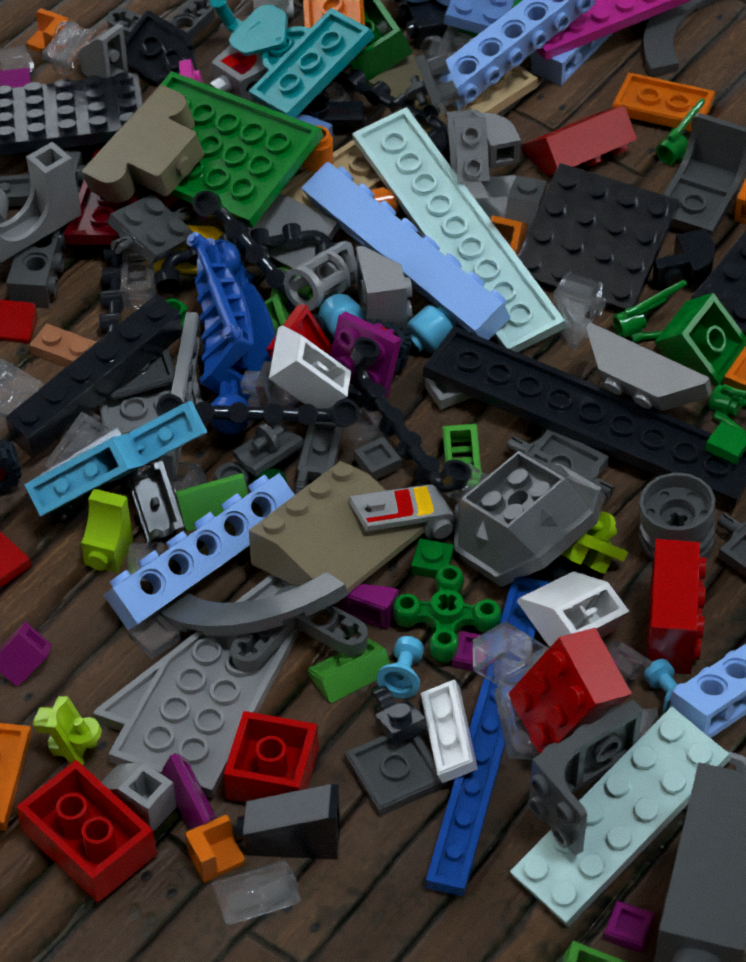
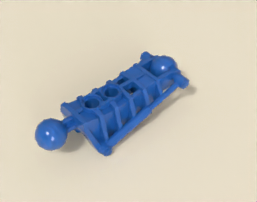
(234, 324)

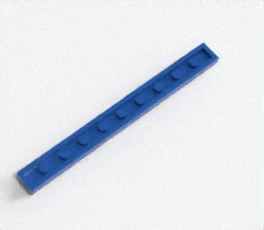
(473, 791)

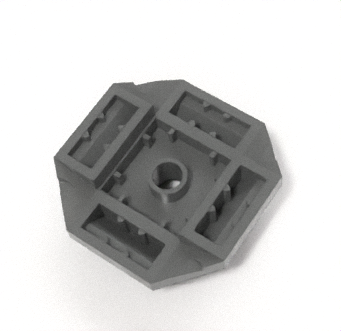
(523, 517)

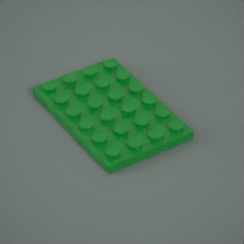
(245, 149)

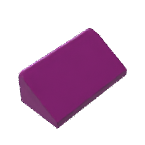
(188, 792)

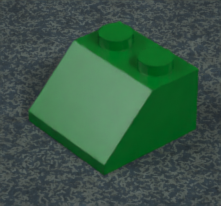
(703, 338)

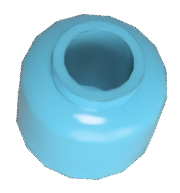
(336, 305)
(429, 328)

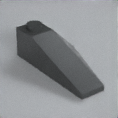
(510, 197)

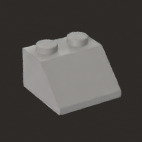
(383, 288)

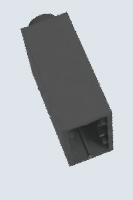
(708, 883)

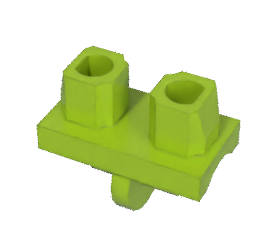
(601, 548)
(67, 729)

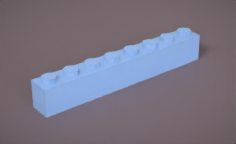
(430, 272)

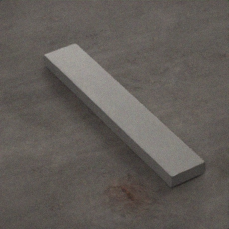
(184, 378)

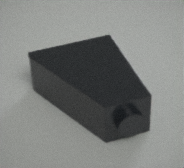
(293, 824)

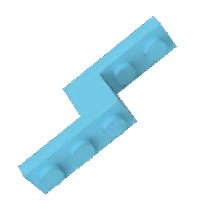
(115, 458)

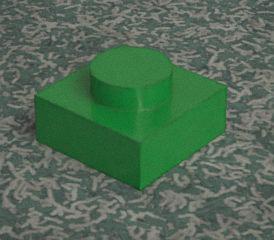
(431, 557)

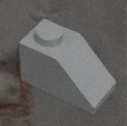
(105, 54)

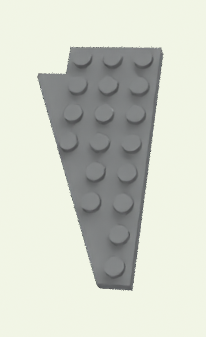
(192, 701)

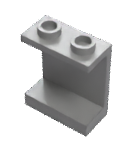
(468, 145)

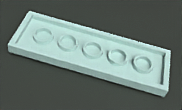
(622, 816)

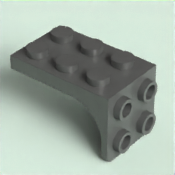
(709, 174)
(575, 763)

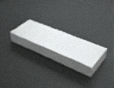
(449, 731)

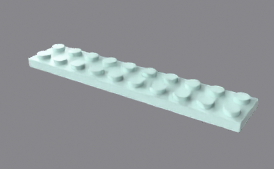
(457, 223)

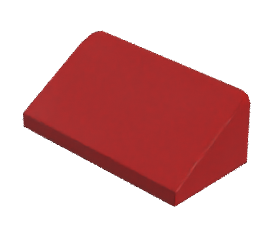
(17, 320)

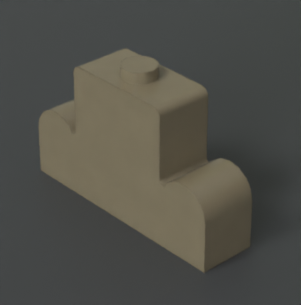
(149, 150)

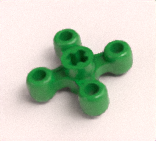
(446, 613)

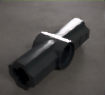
(339, 114)

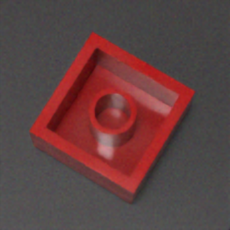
(270, 757)

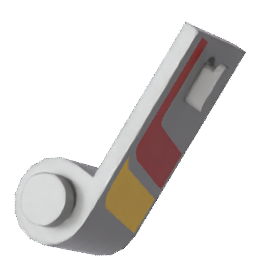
(405, 507)

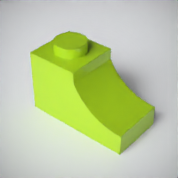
(107, 531)

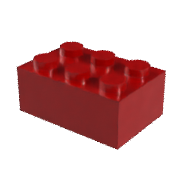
(675, 604)
(568, 688)
(87, 830)

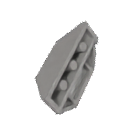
(643, 373)

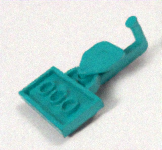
(296, 58)

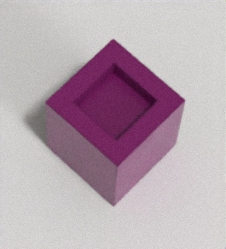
(22, 653)

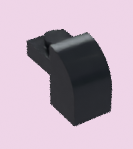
(691, 261)

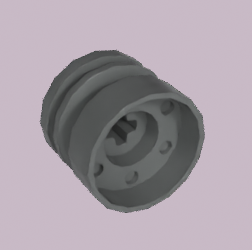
(677, 509)

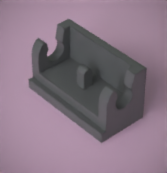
(155, 503)

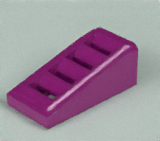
(370, 604)

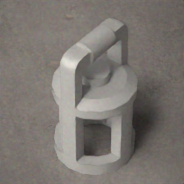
(325, 273)

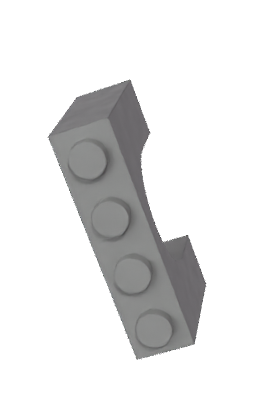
(50, 204)

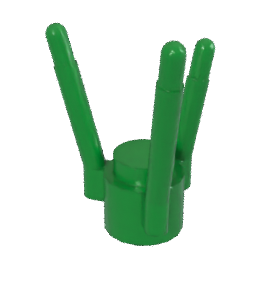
(675, 144)
(632, 320)
(727, 402)

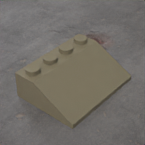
(323, 534)

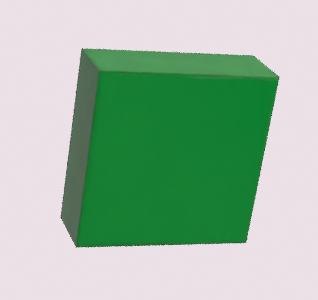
(727, 442)

